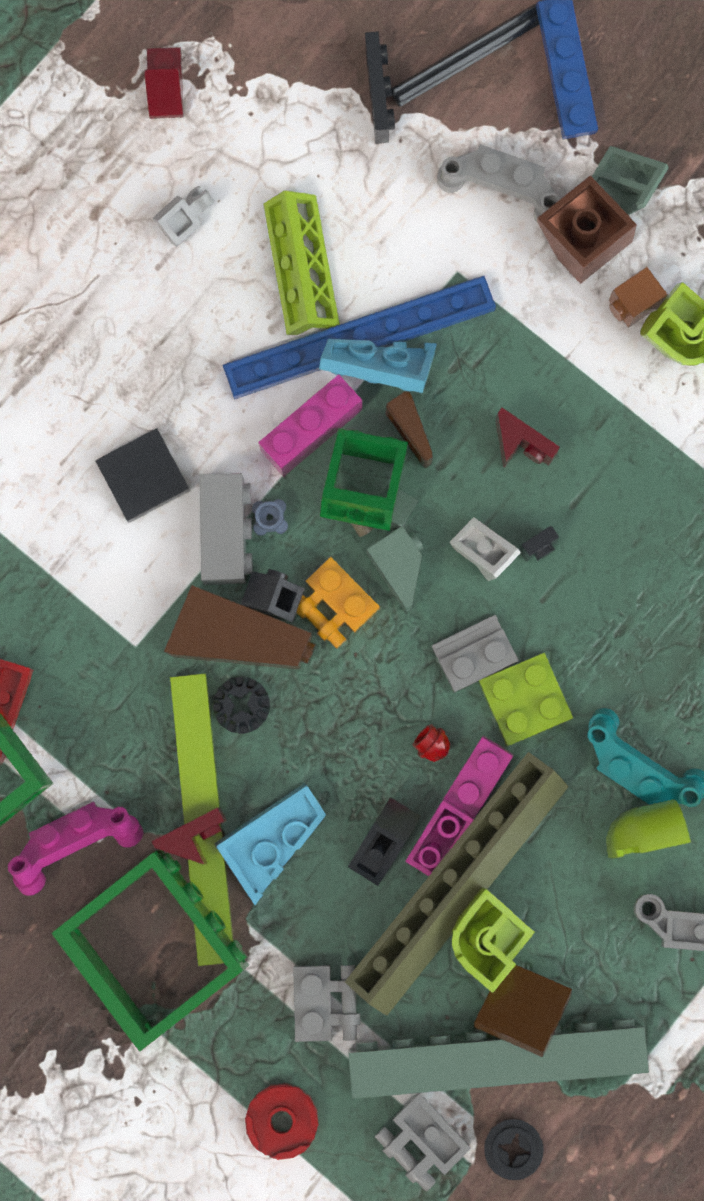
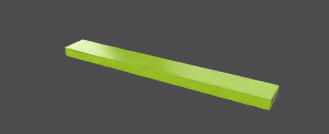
(199, 797)

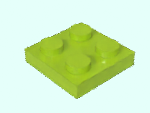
(525, 699)

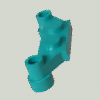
(637, 771)

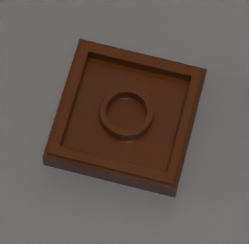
(524, 1010)

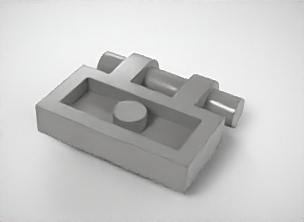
(313, 1004)
(430, 1133)

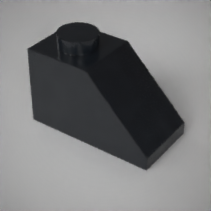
(384, 841)

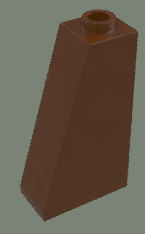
(231, 633)

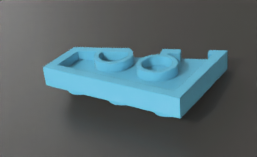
(385, 365)
(270, 839)

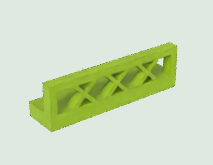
(294, 260)

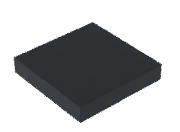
(142, 475)

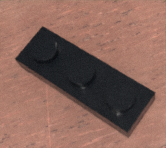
(379, 87)

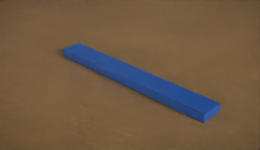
(382, 328)

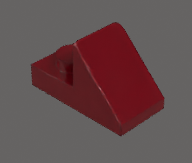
(164, 83)
(515, 434)
(183, 841)

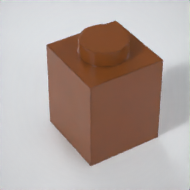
(636, 297)

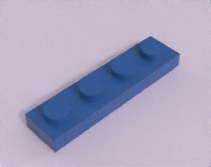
(566, 68)

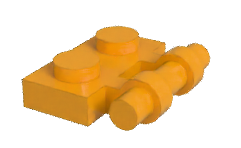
(342, 595)

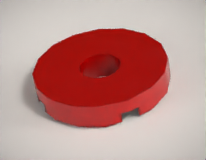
(277, 1143)

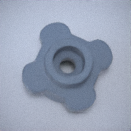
(274, 508)

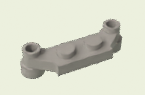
(500, 173)
(675, 928)

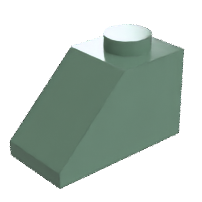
(398, 563)

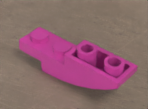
(460, 804)

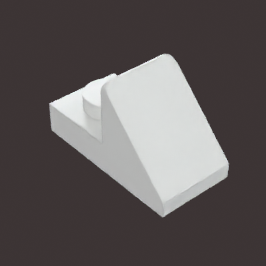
(484, 549)

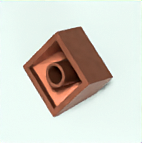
(586, 229)

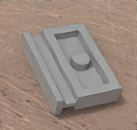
(474, 653)

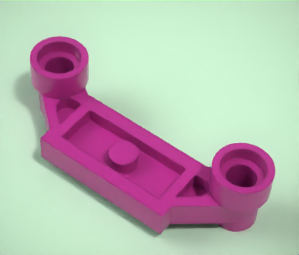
(68, 836)

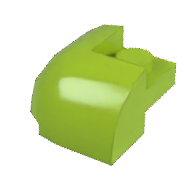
(678, 326)
(647, 829)
(488, 939)

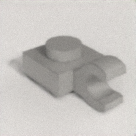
(179, 216)

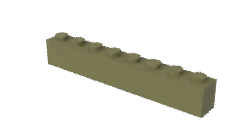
(465, 869)

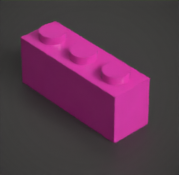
(311, 425)

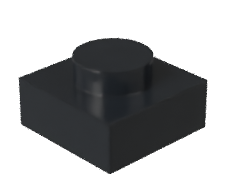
(540, 545)

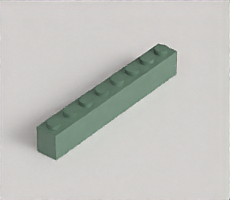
(493, 1062)

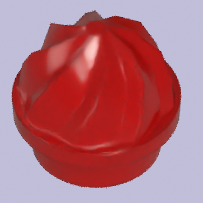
(432, 743)

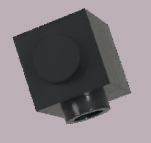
(272, 595)

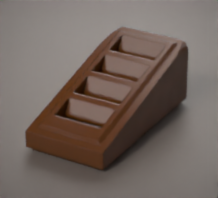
(406, 420)

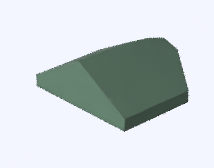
(629, 178)

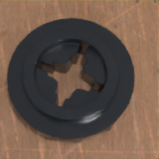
(258, 703)
(523, 1164)

